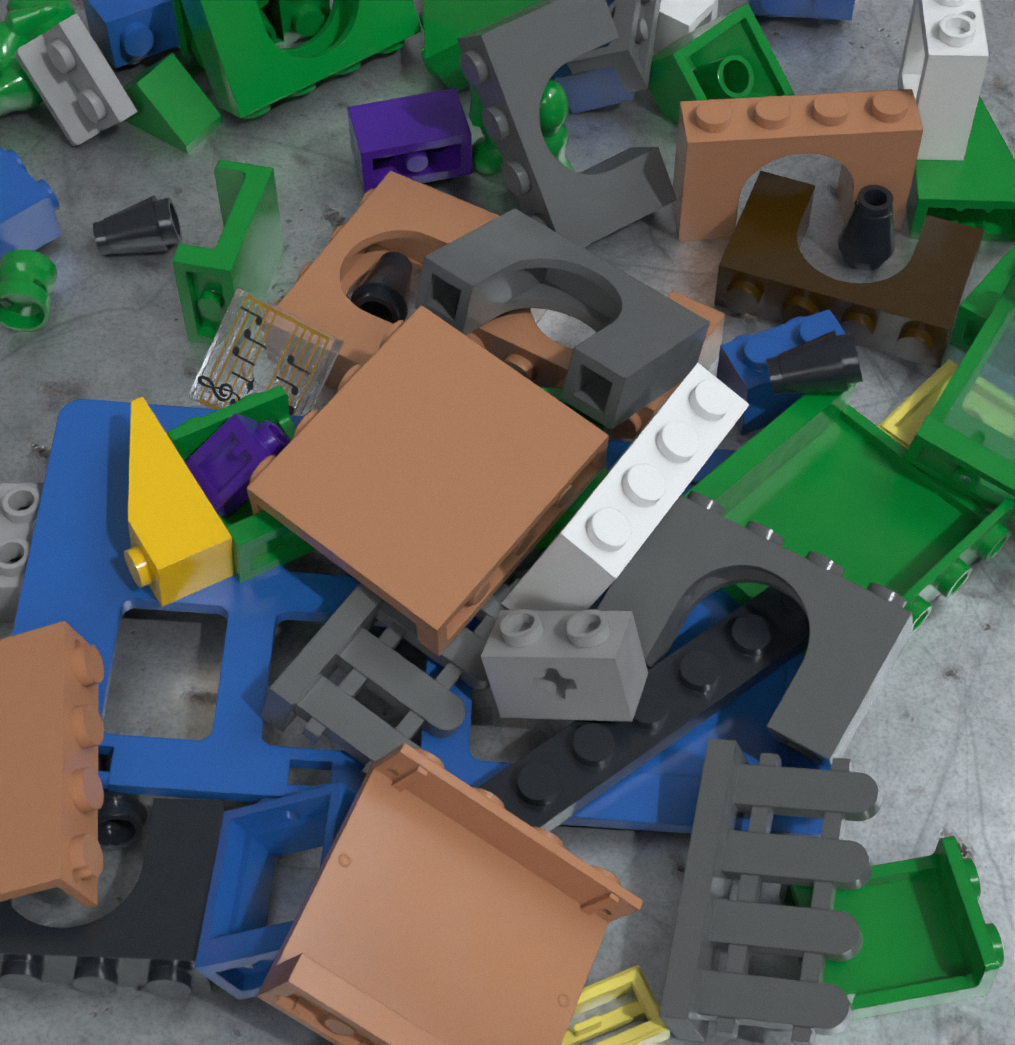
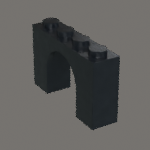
(144, 940)

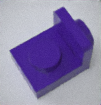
(231, 456)

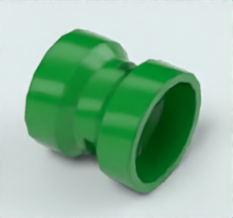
(28, 282)

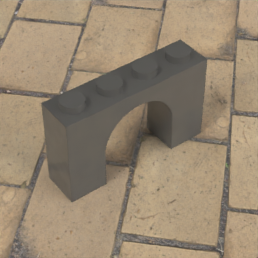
(510, 70)
(515, 263)
(852, 628)

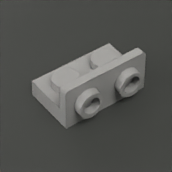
(75, 80)

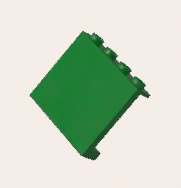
(846, 493)

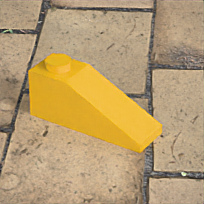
(172, 525)

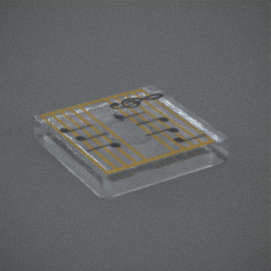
(265, 349)

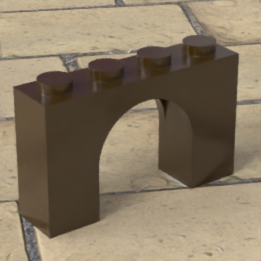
(897, 316)

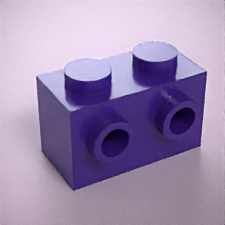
(412, 136)

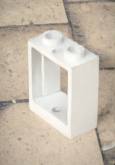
(945, 69)

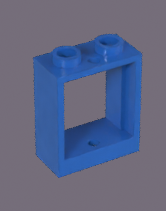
(233, 941)

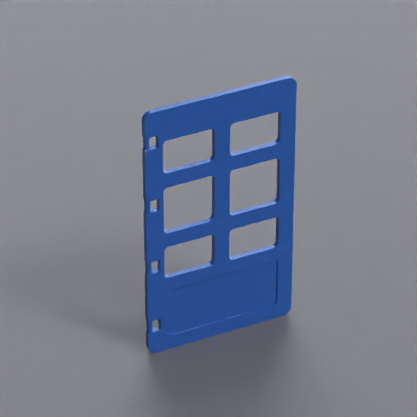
(82, 578)

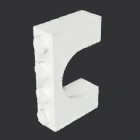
(631, 497)

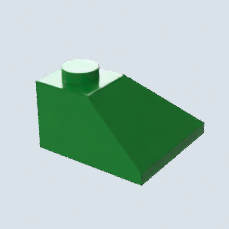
(717, 62)

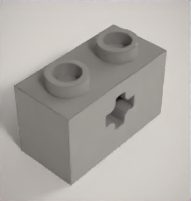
(565, 664)

